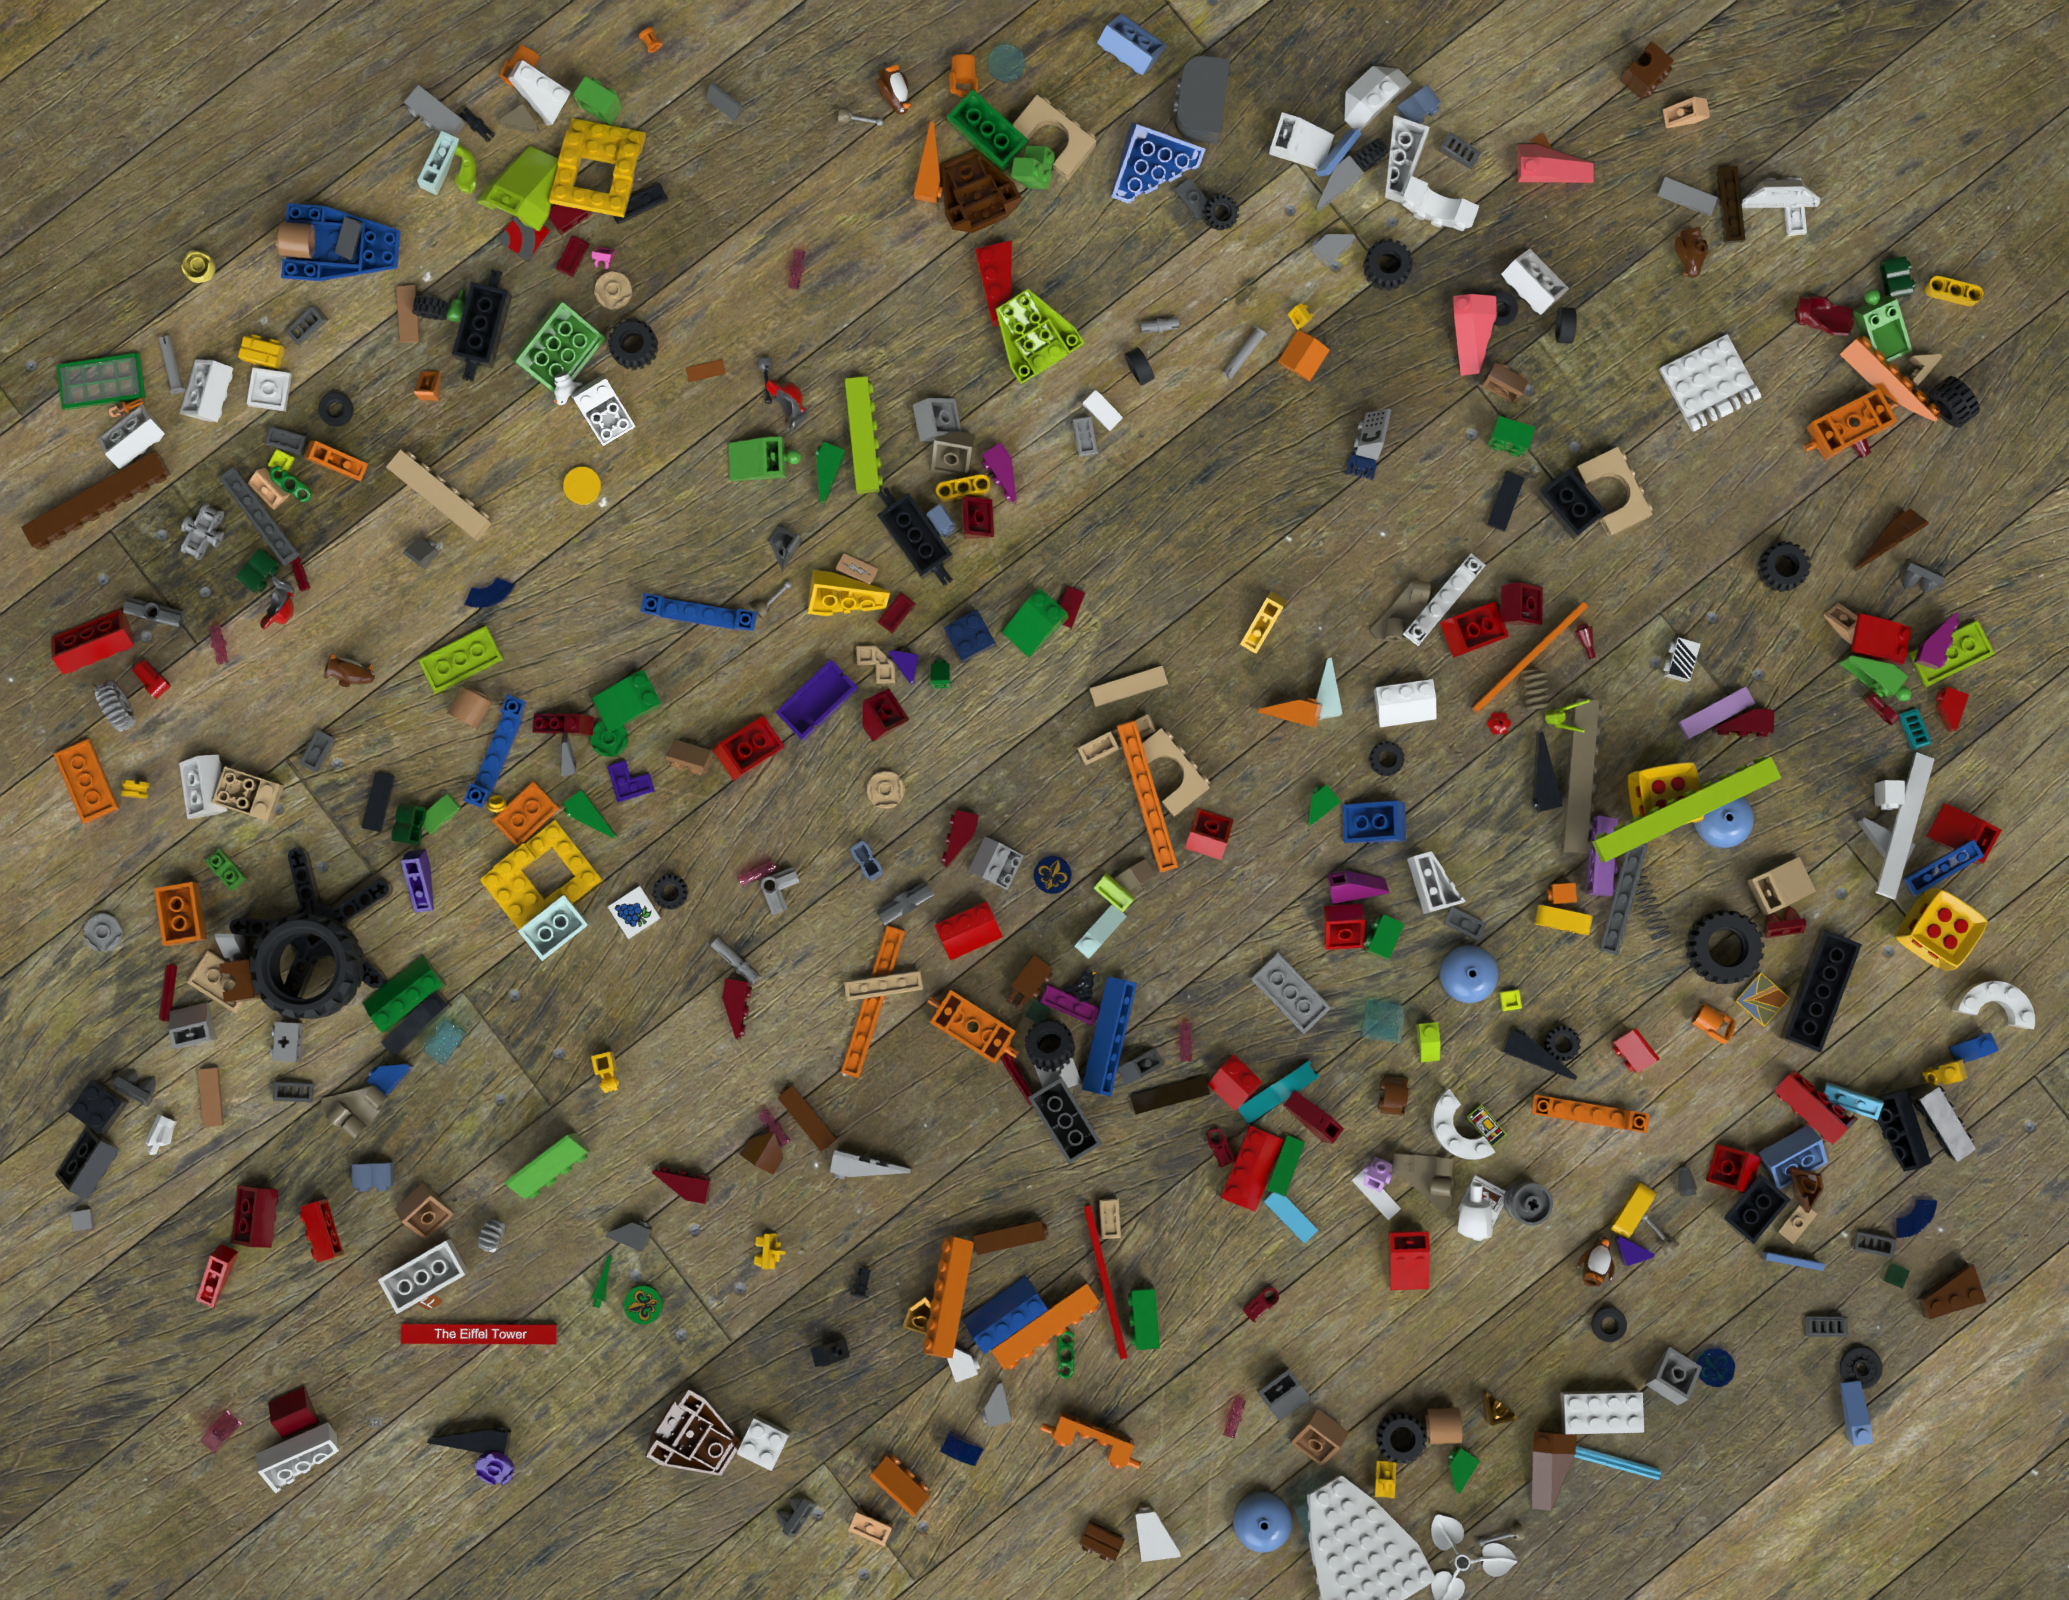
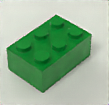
(1144, 1318)

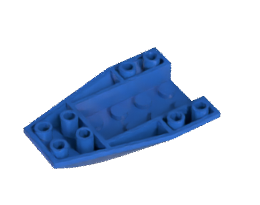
(375, 250)

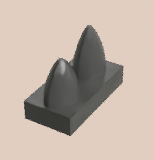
(1915, 571)
(142, 1093)
(791, 1522)

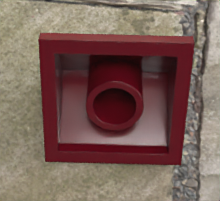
(977, 517)
(292, 1413)

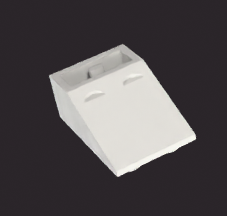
(1300, 141)
(603, 410)

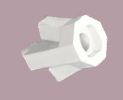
(160, 1134)

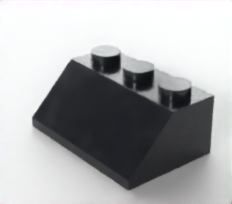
(86, 1163)
(1756, 1209)

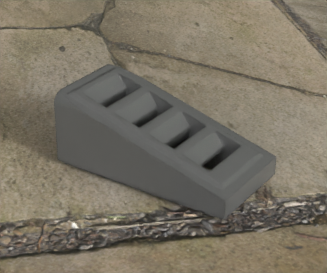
(1463, 145)
(317, 324)
(568, 761)
(277, 1089)
(1891, 1249)
(1835, 1333)

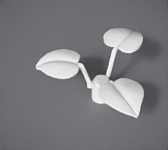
(1448, 1532)

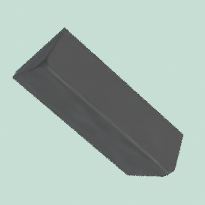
(724, 101)
(349, 238)

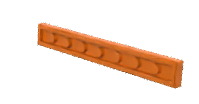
(1529, 657)
(1147, 796)
(872, 1006)

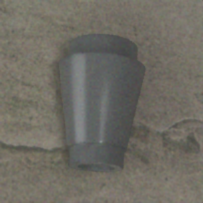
(1686, 1182)

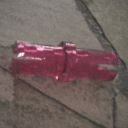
(796, 269)
(218, 644)
(756, 873)
(1185, 1043)
(772, 1126)
(1234, 1417)

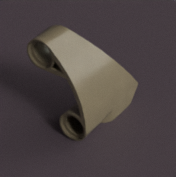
(1402, 613)
(354, 1109)
(1428, 1175)

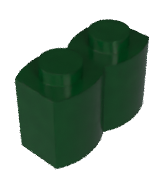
(1896, 277)
(258, 571)
(408, 824)

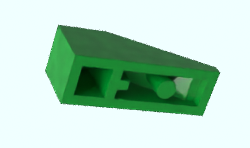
(828, 464)
(584, 811)

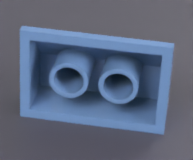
(1131, 44)
(1799, 1150)

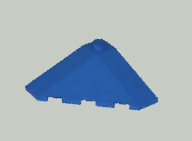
(1151, 160)

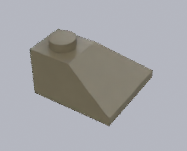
(953, 454)

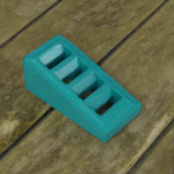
(1908, 731)

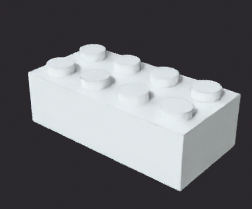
(423, 1276)
(1602, 1412)

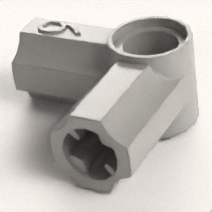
(782, 880)

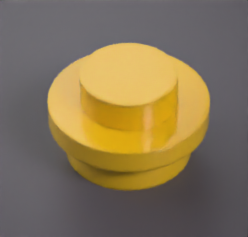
(496, 803)

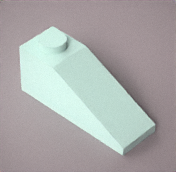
(438, 163)
(1328, 693)
(1100, 931)

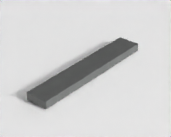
(259, 516)
(1623, 899)

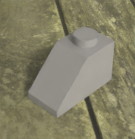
(1331, 247)
(997, 1407)

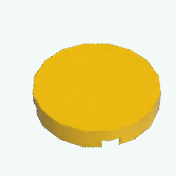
(582, 485)

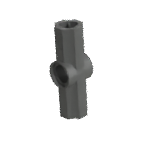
(164, 614)
(905, 903)

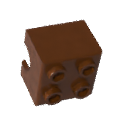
(1645, 78)
(243, 987)

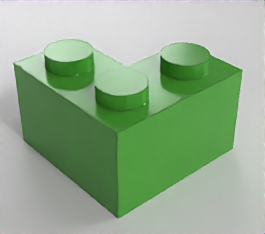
(1034, 168)

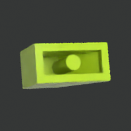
(1428, 1041)

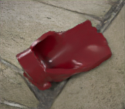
(1823, 315)

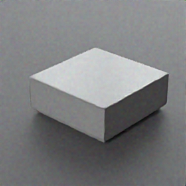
(82, 1220)

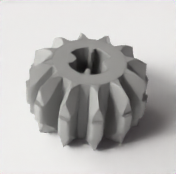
(491, 1235)

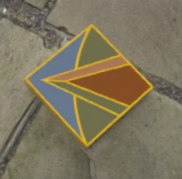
(1762, 999)

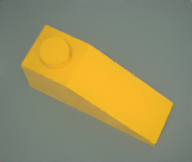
(1263, 622)

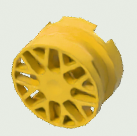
(135, 789)

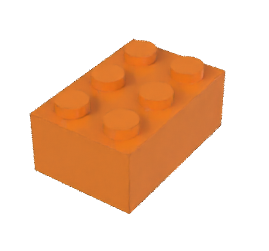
(180, 914)

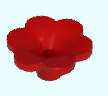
(1494, 725)

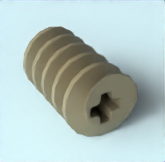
(1536, 689)

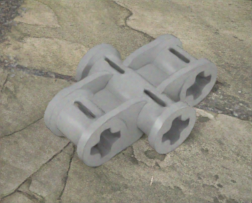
(205, 525)

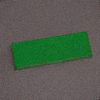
(1285, 1166)

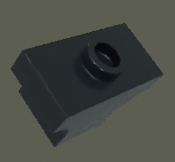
(830, 1352)

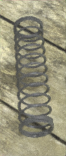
(1661, 934)

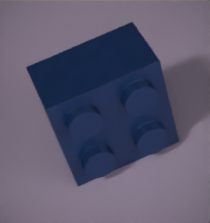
(969, 636)

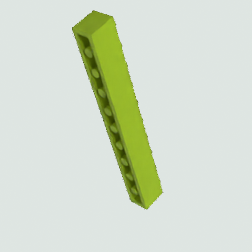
(1686, 809)

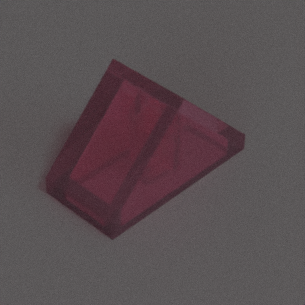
(220, 1432)

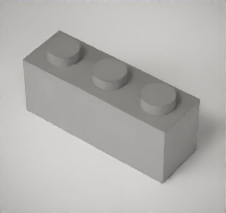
(433, 112)

